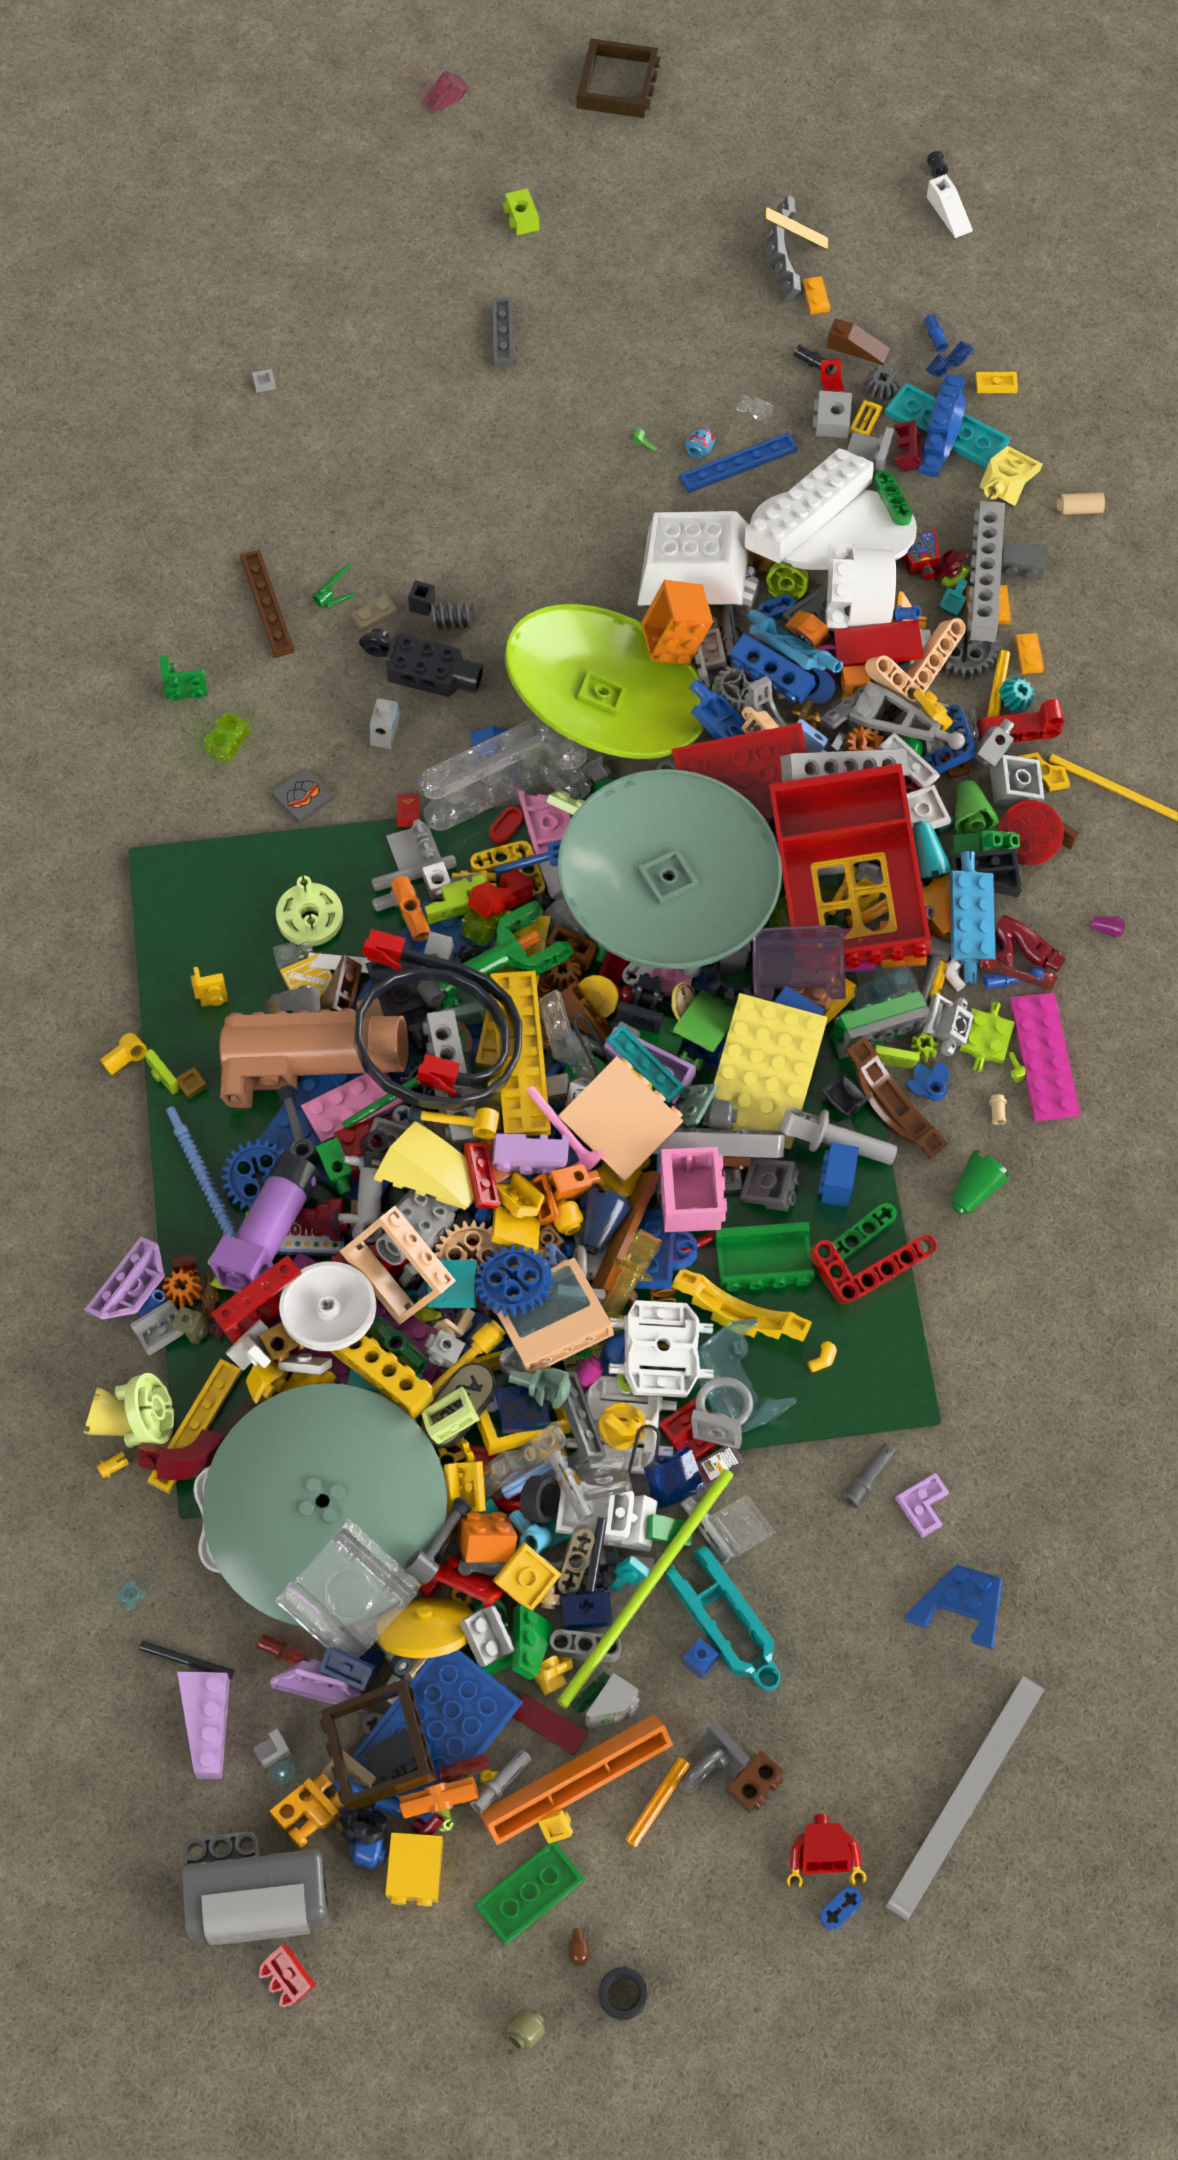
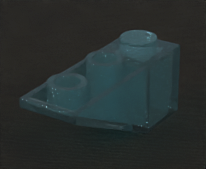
(887, 986)

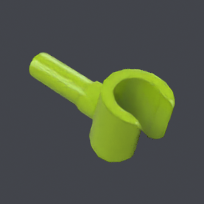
(1019, 1072)

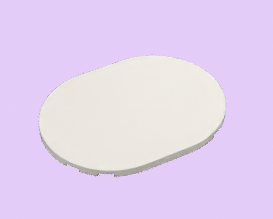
(859, 524)

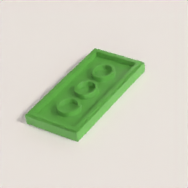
(705, 1021)

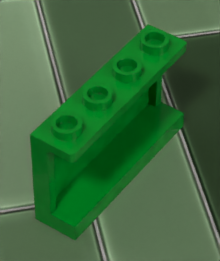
(764, 1256)

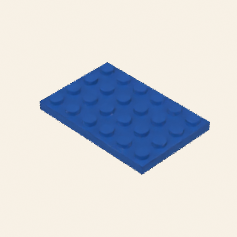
(458, 1709)

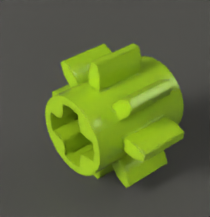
(928, 1050)

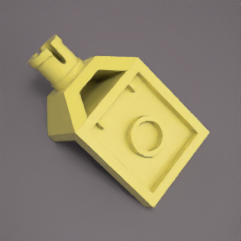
(1008, 474)

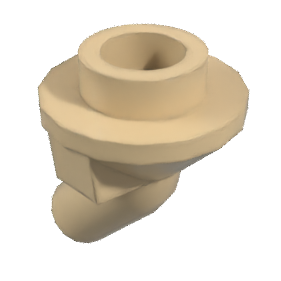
(550, 1599)

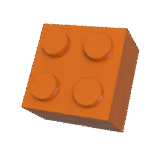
(486, 1537)

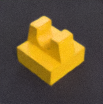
(556, 1826)

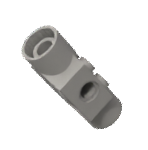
(428, 1219)

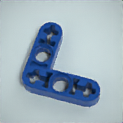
(962, 756)

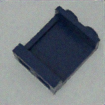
(352, 1670)

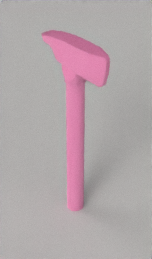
(587, 1158)

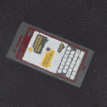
(712, 1465)

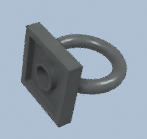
(722, 1753)

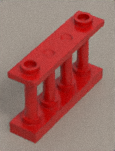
(256, 1300)

